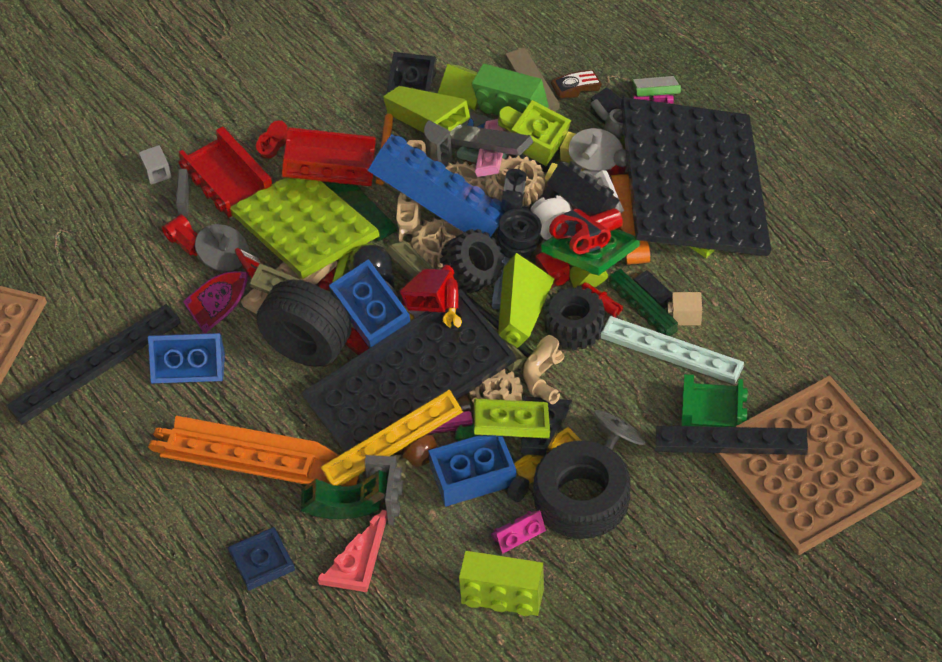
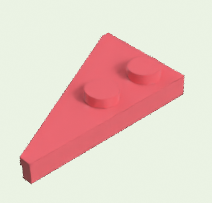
(356, 564)

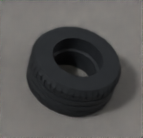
(304, 322)
(582, 461)

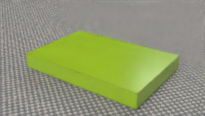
(511, 418)

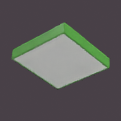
(656, 86)

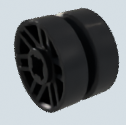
(519, 233)

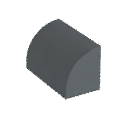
(438, 143)

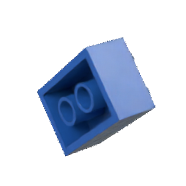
(369, 303)
(472, 468)

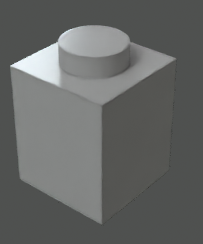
(155, 164)

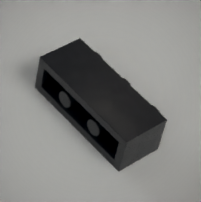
(581, 189)

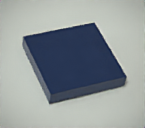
(261, 558)

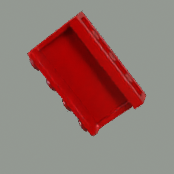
(328, 156)
(225, 171)

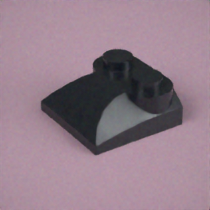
(412, 71)

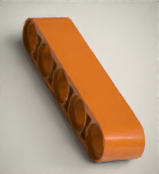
(622, 188)

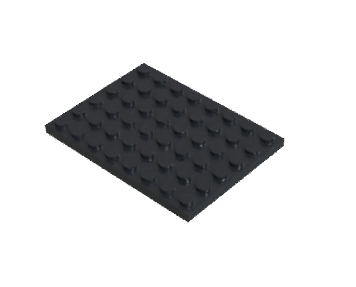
(694, 177)

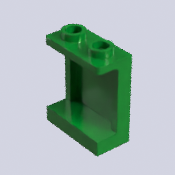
(713, 404)

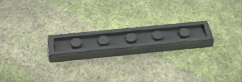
(490, 139)

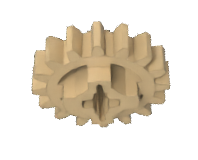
(498, 388)

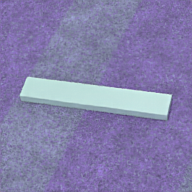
(672, 350)

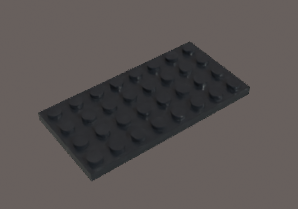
(407, 373)

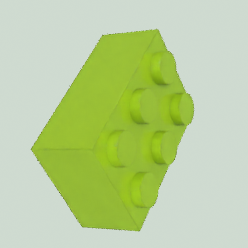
(501, 583)

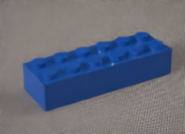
(436, 187)

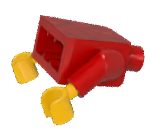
(433, 292)

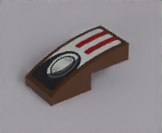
(571, 84)

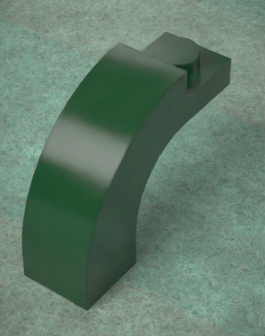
(344, 501)

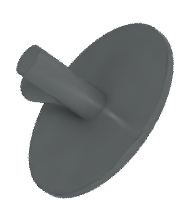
(217, 245)
(615, 428)

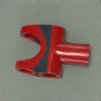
(590, 231)

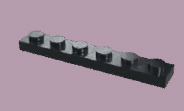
(732, 440)

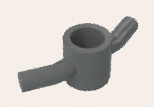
(612, 120)

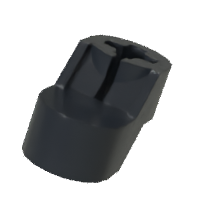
(513, 189)

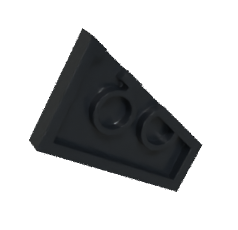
(557, 415)

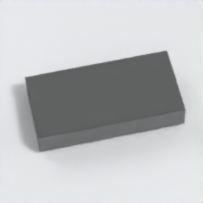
(183, 192)

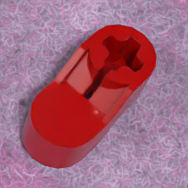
(272, 139)

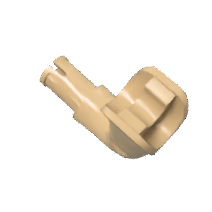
(537, 363)

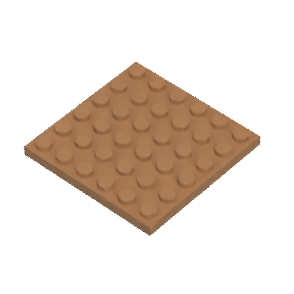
(838, 482)

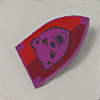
(216, 298)

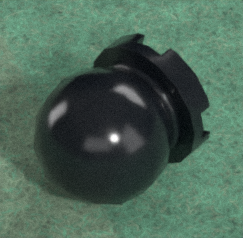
(378, 257)

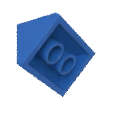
(186, 358)

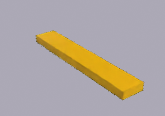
(392, 438)

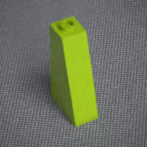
(419, 106)
(522, 299)

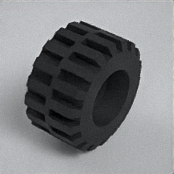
(483, 253)
(574, 303)

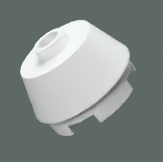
(549, 210)

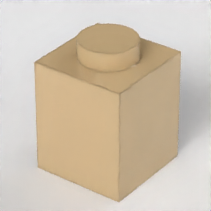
(686, 308)

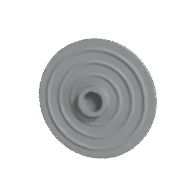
(594, 149)

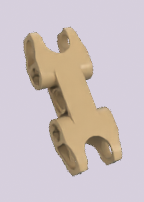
(409, 211)

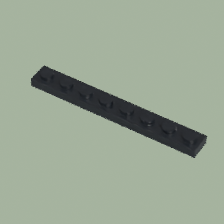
(92, 364)

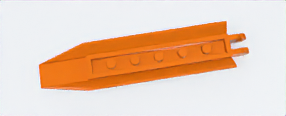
(244, 450)

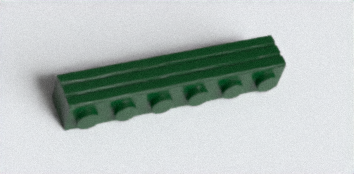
(643, 303)

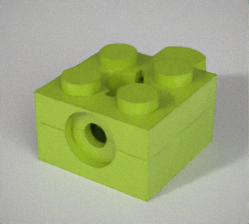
(538, 122)

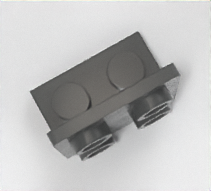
(394, 483)

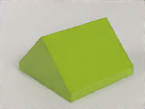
(458, 83)

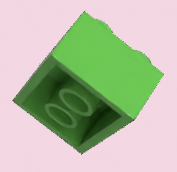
(502, 88)

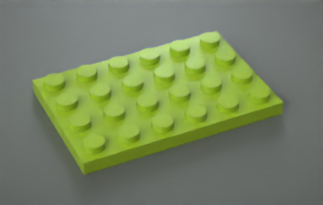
(304, 223)

